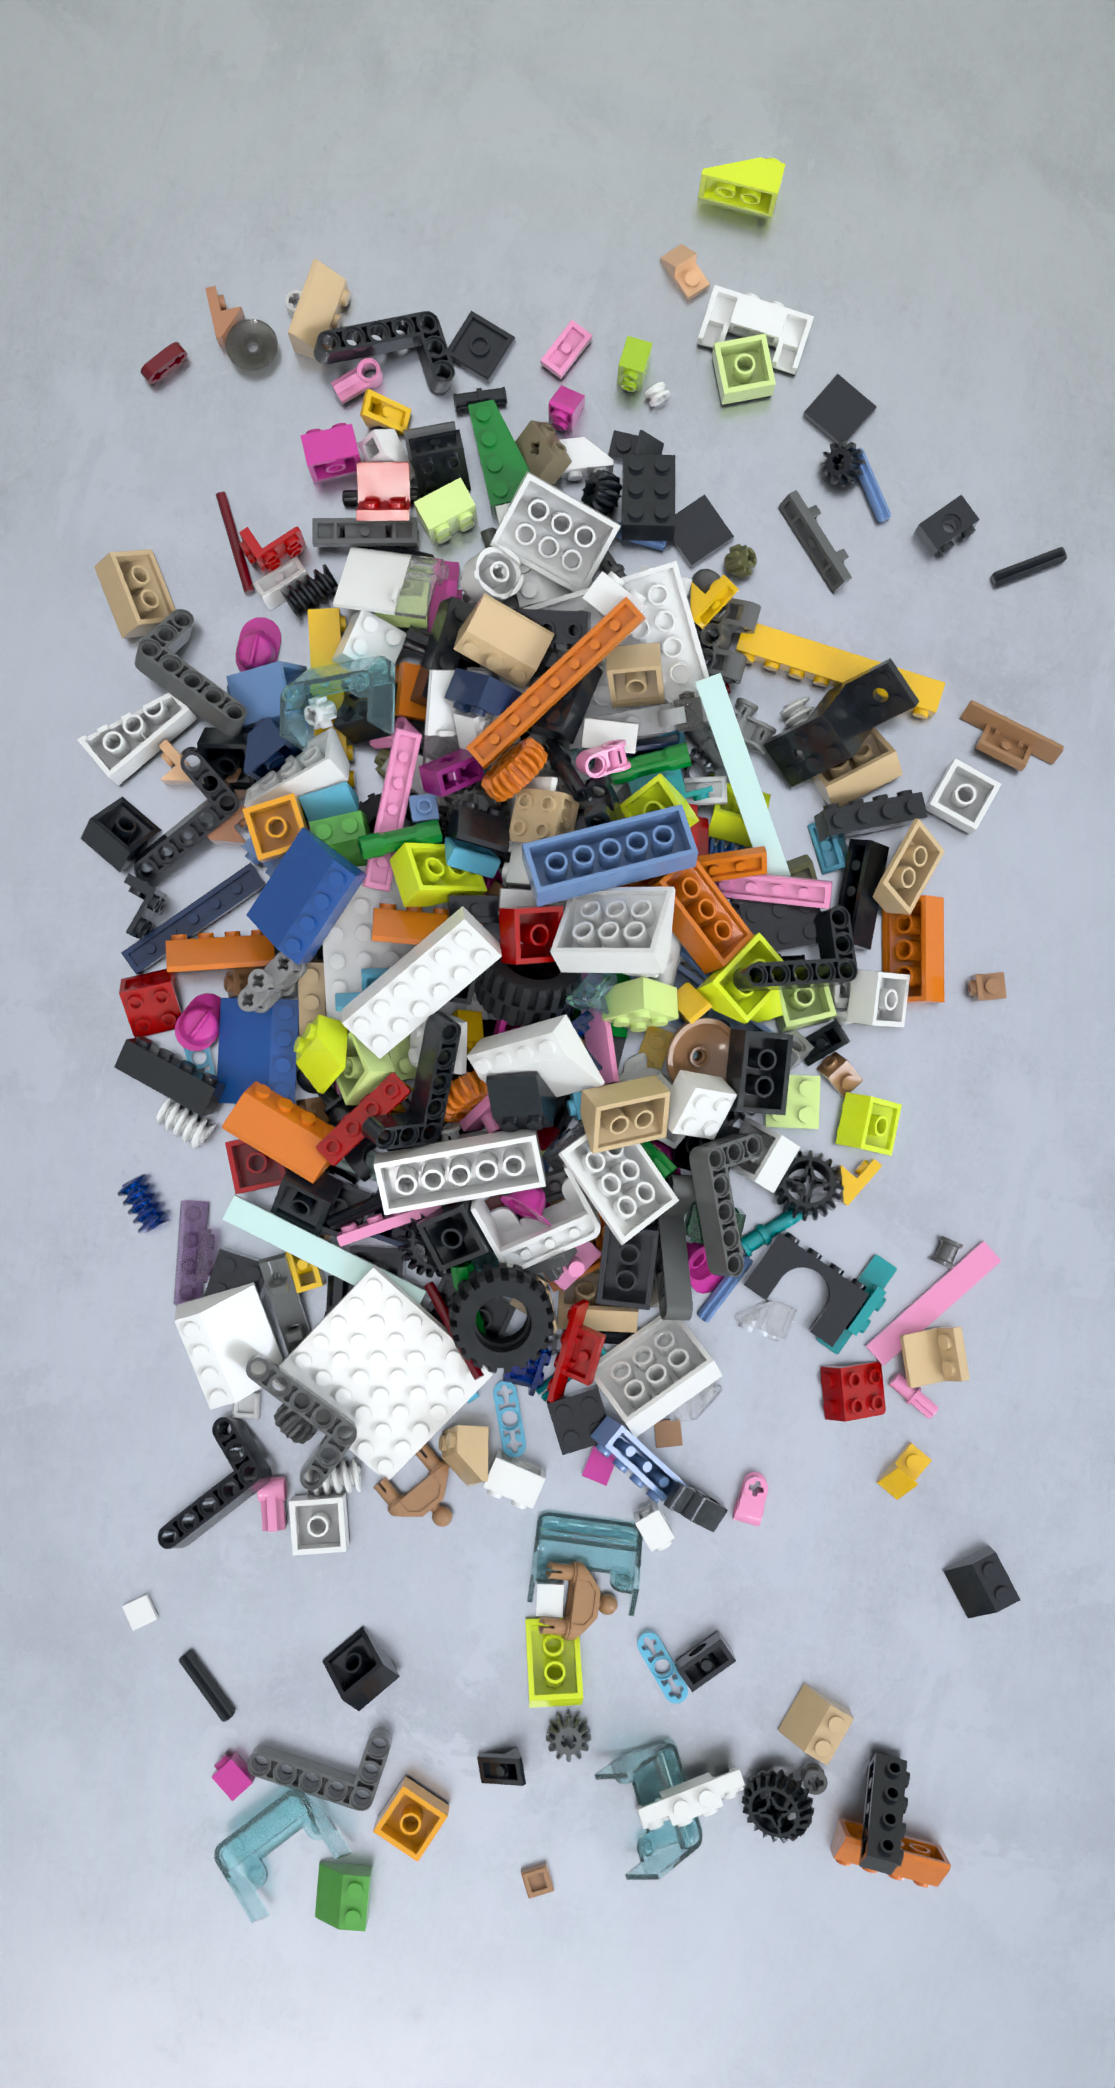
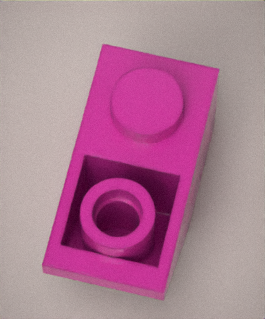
(565, 408)

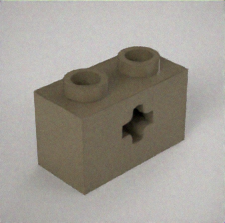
(543, 451)

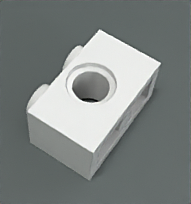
(654, 1527)

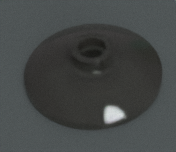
(247, 334)

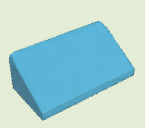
(330, 802)
(830, 853)
(471, 857)

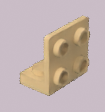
(542, 815)
(934, 1356)

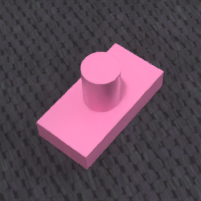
(480, 1117)
(586, 1255)

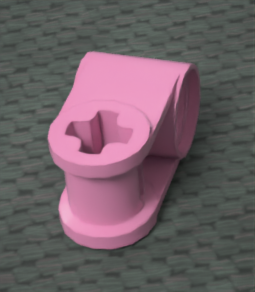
(608, 759)
(749, 1503)

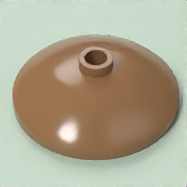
(706, 1037)

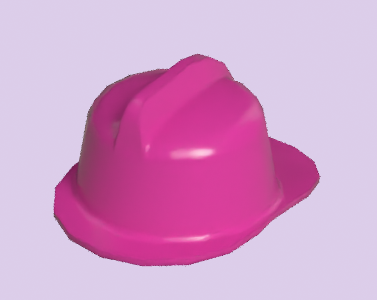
(258, 644)
(199, 1022)
(527, 1204)
(700, 1277)

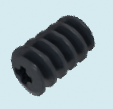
(310, 591)

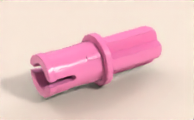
(914, 1396)

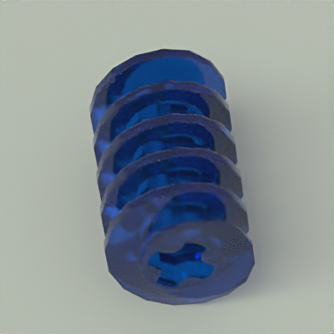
(142, 1204)

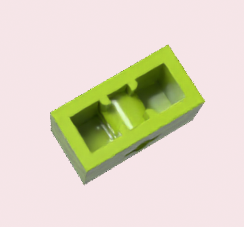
(634, 364)

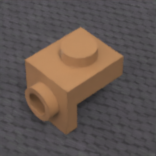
(839, 1073)

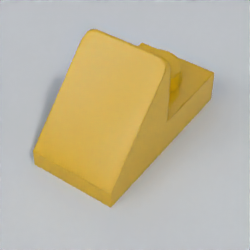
(384, 412)
(707, 605)
(691, 1003)
(855, 1184)
(903, 1471)

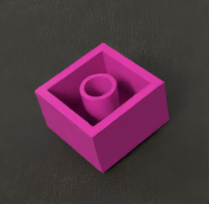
(331, 452)

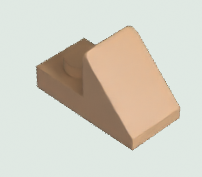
(685, 272)
(176, 775)

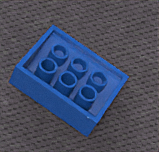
(305, 897)
(257, 1049)

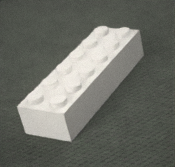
(421, 982)
(459, 1170)

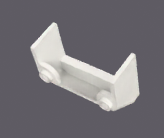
(531, 1242)

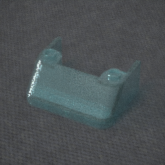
(363, 677)
(597, 1543)
(650, 1773)
(242, 1852)

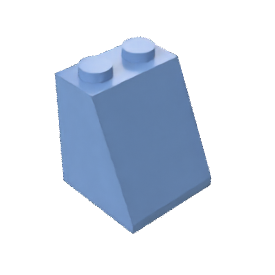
(262, 688)

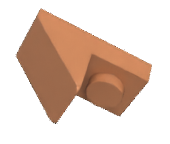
(222, 318)
(227, 831)

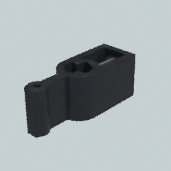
(695, 1506)

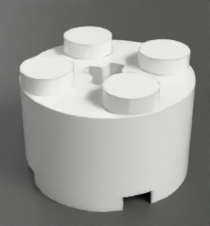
(493, 573)

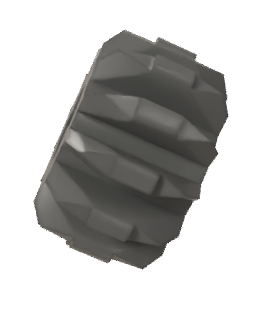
(293, 1425)
(564, 1746)

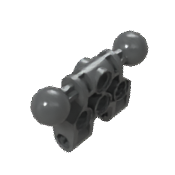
(740, 617)

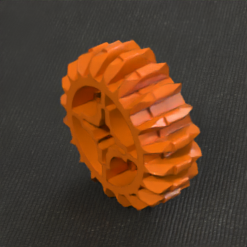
(514, 769)
(464, 1096)

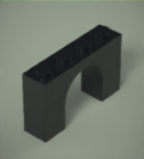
(844, 1296)

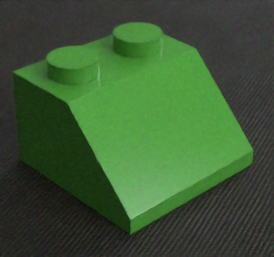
(342, 833)
(344, 1895)

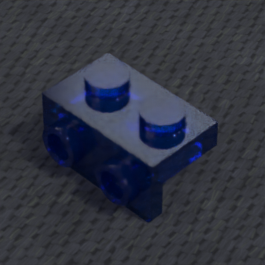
(532, 1374)

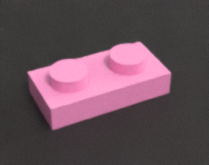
(566, 349)

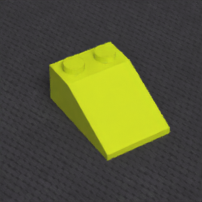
(744, 184)
(427, 879)
(552, 1668)

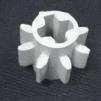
(320, 712)

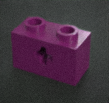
(450, 773)

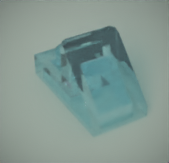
(592, 992)

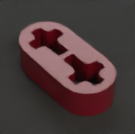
(163, 363)

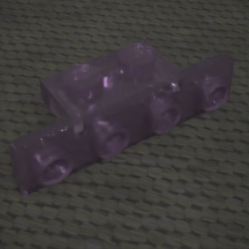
(192, 1251)

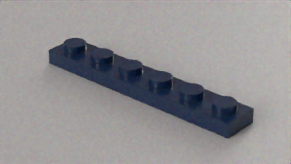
(194, 917)

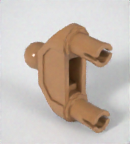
(424, 1495)
(581, 1603)

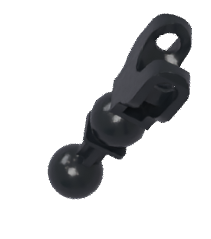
(604, 807)
(336, 1110)

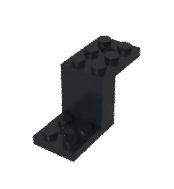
(841, 722)

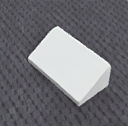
(277, 580)
(601, 731)

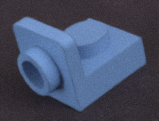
(423, 808)

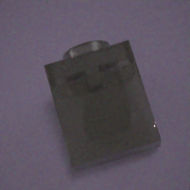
(693, 712)

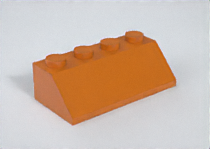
(704, 918)
(404, 926)
(916, 948)
(219, 952)
(279, 1130)
(921, 1862)

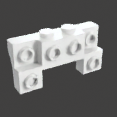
(750, 316)
(691, 1799)

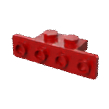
(348, 1131)
(578, 1353)

